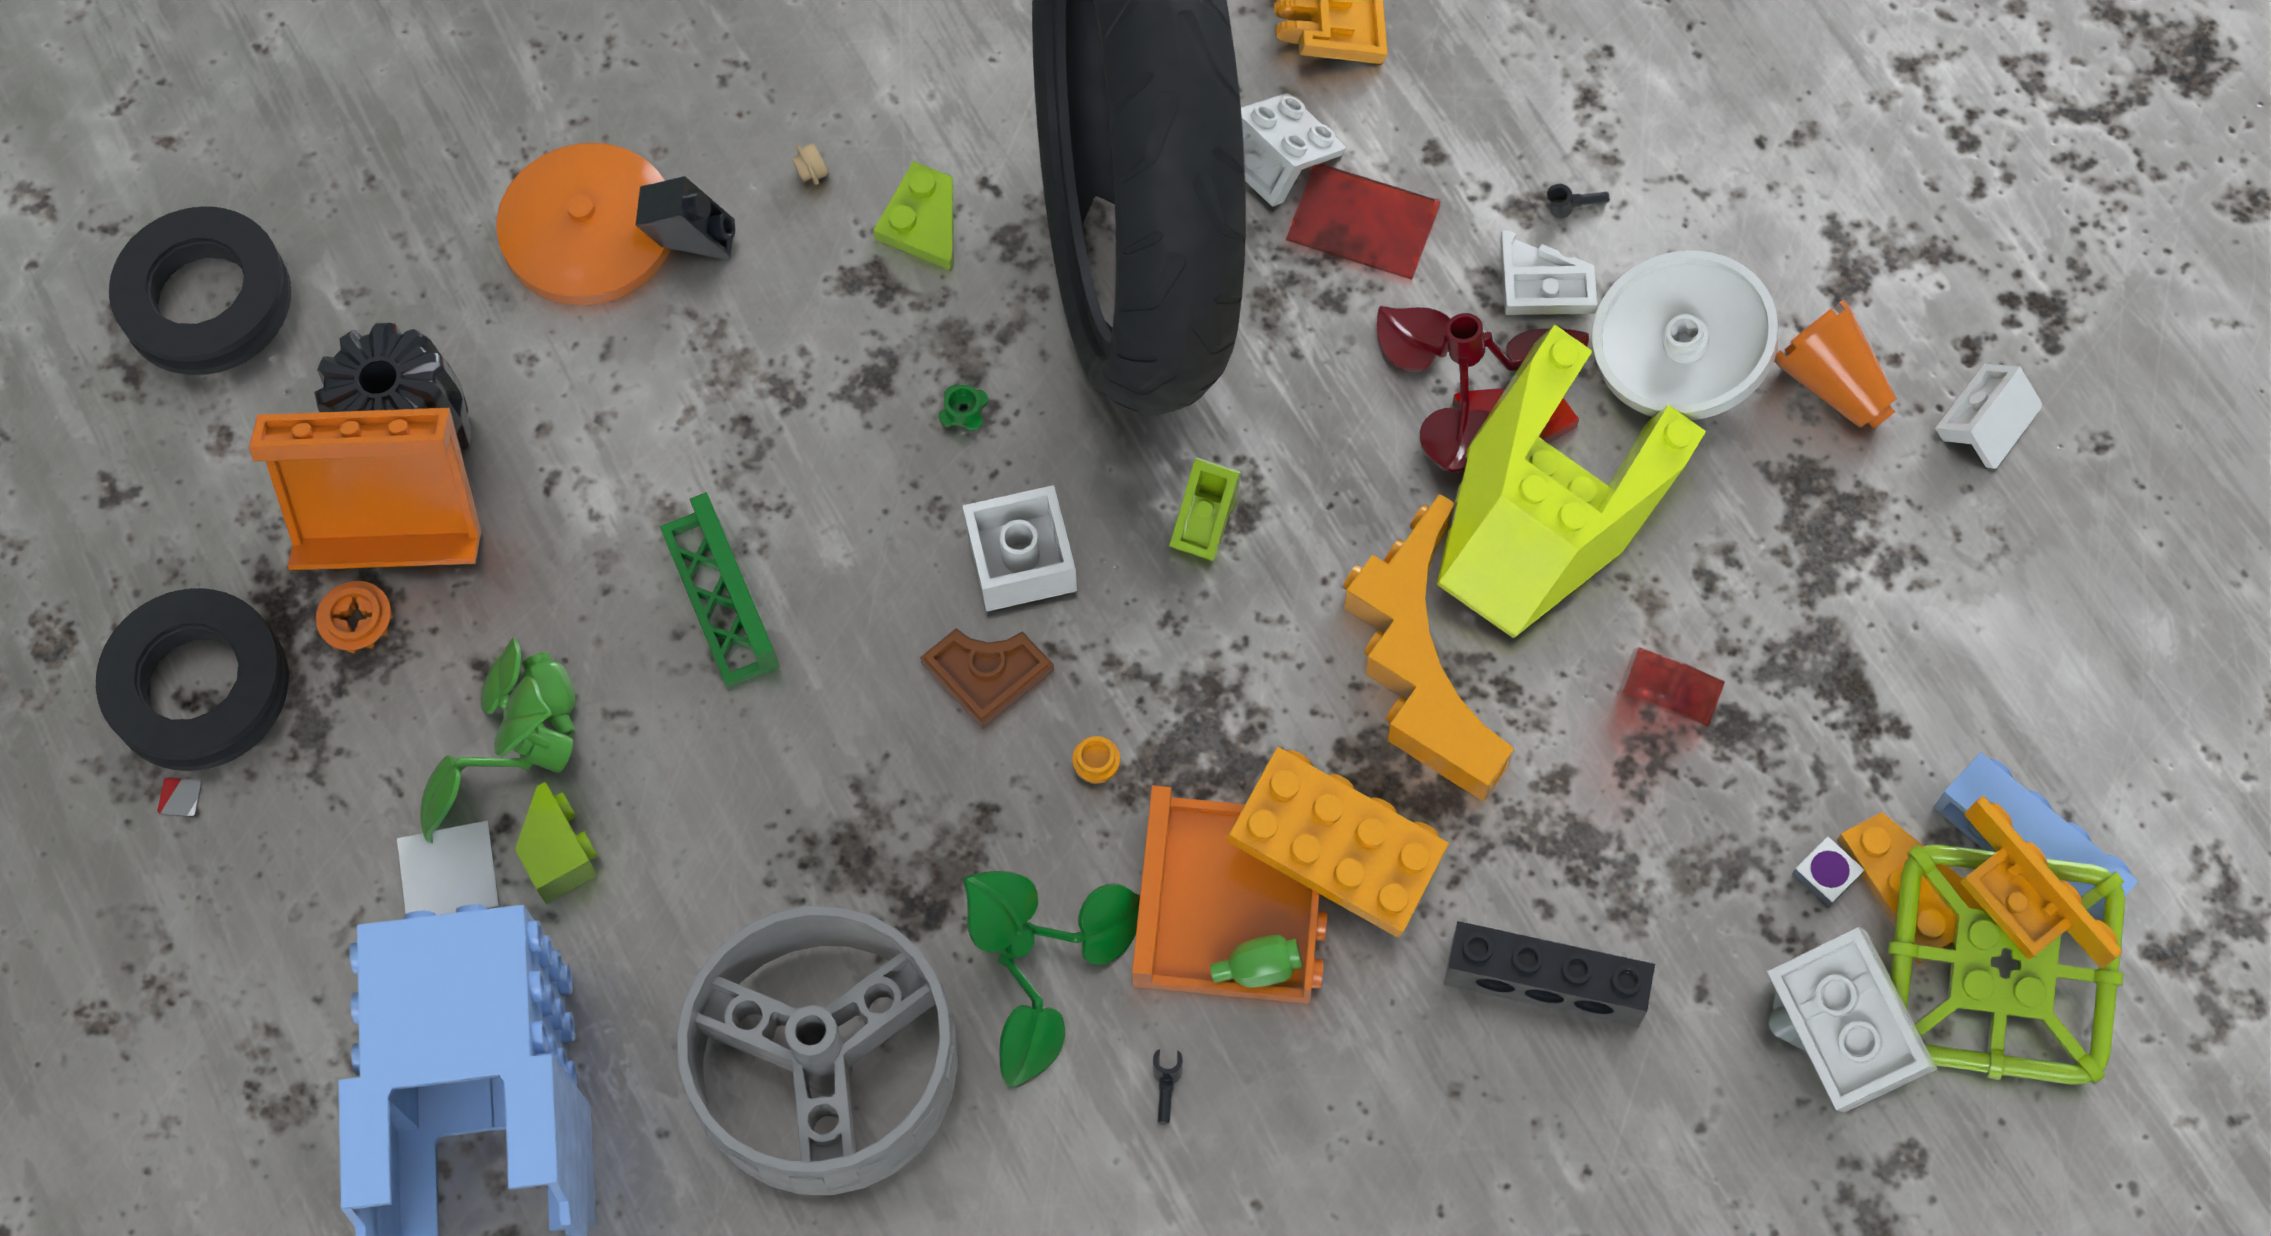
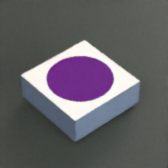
(1828, 871)

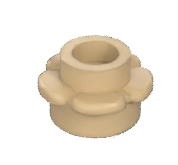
(810, 163)

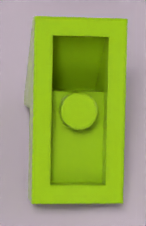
(1205, 509)

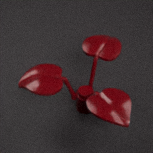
(1411, 342)

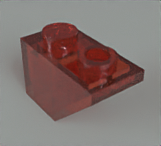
(1671, 686)

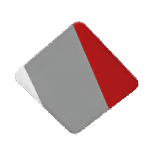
(179, 796)

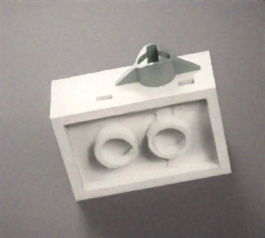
(1848, 1020)

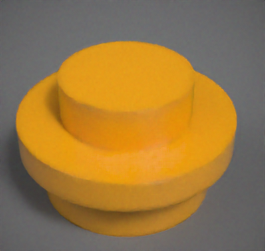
(1096, 759)

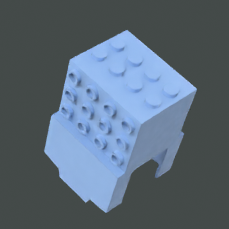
(455, 1040)

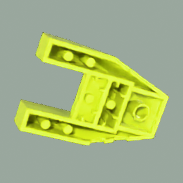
(1533, 518)

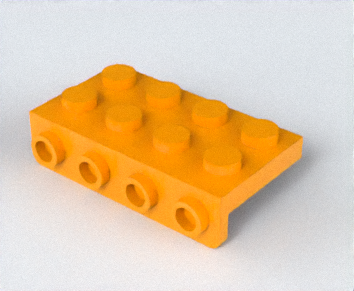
(1338, 841)

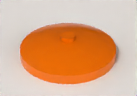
(573, 225)

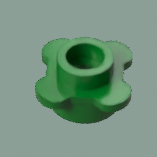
(962, 395)

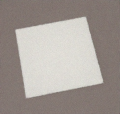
(449, 871)

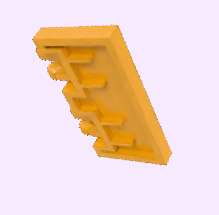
(1334, 28)

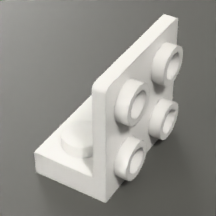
(1281, 142)

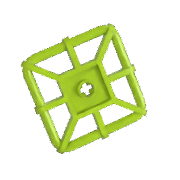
(2026, 991)

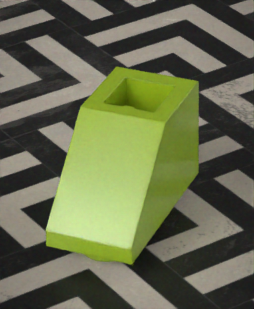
(550, 849)

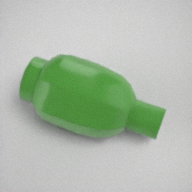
(554, 689)
(1259, 962)

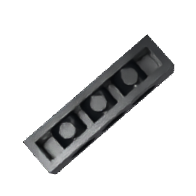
(1549, 974)

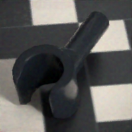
(1563, 192)
(1166, 1080)

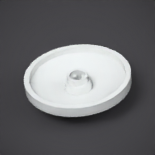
(1685, 334)

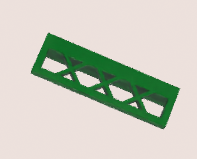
(732, 580)

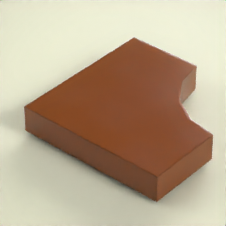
(986, 674)

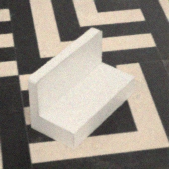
(1991, 412)

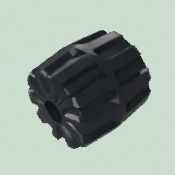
(391, 374)

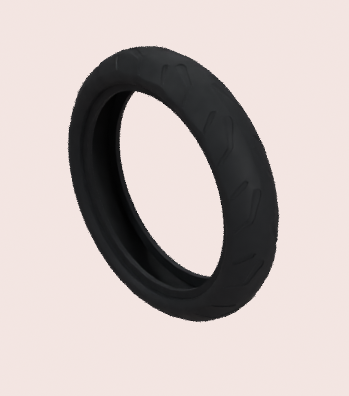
(1148, 117)

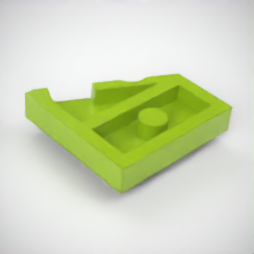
(921, 216)

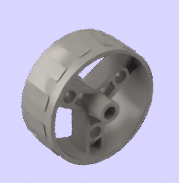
(817, 1050)

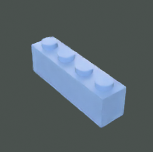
(2030, 819)

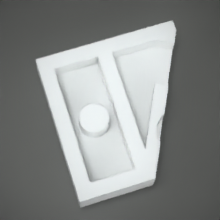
(1544, 280)

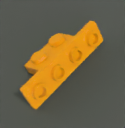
(2027, 895)

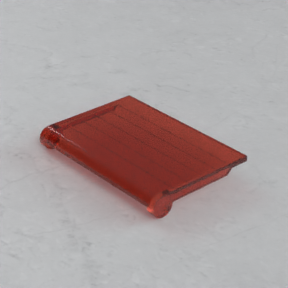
(1364, 220)

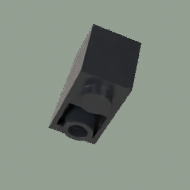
(685, 218)

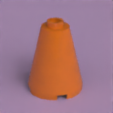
(1840, 367)

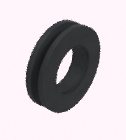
(182, 239)
(153, 633)

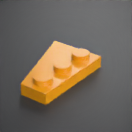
(1881, 850)

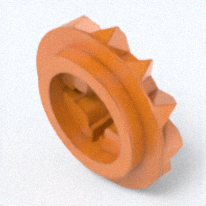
(341, 603)

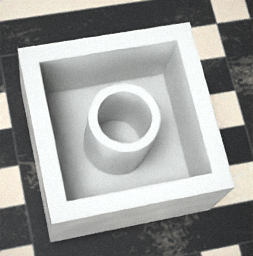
(1020, 548)

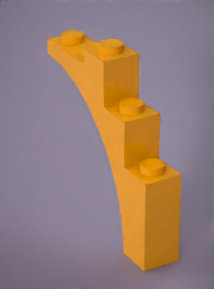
(1429, 715)

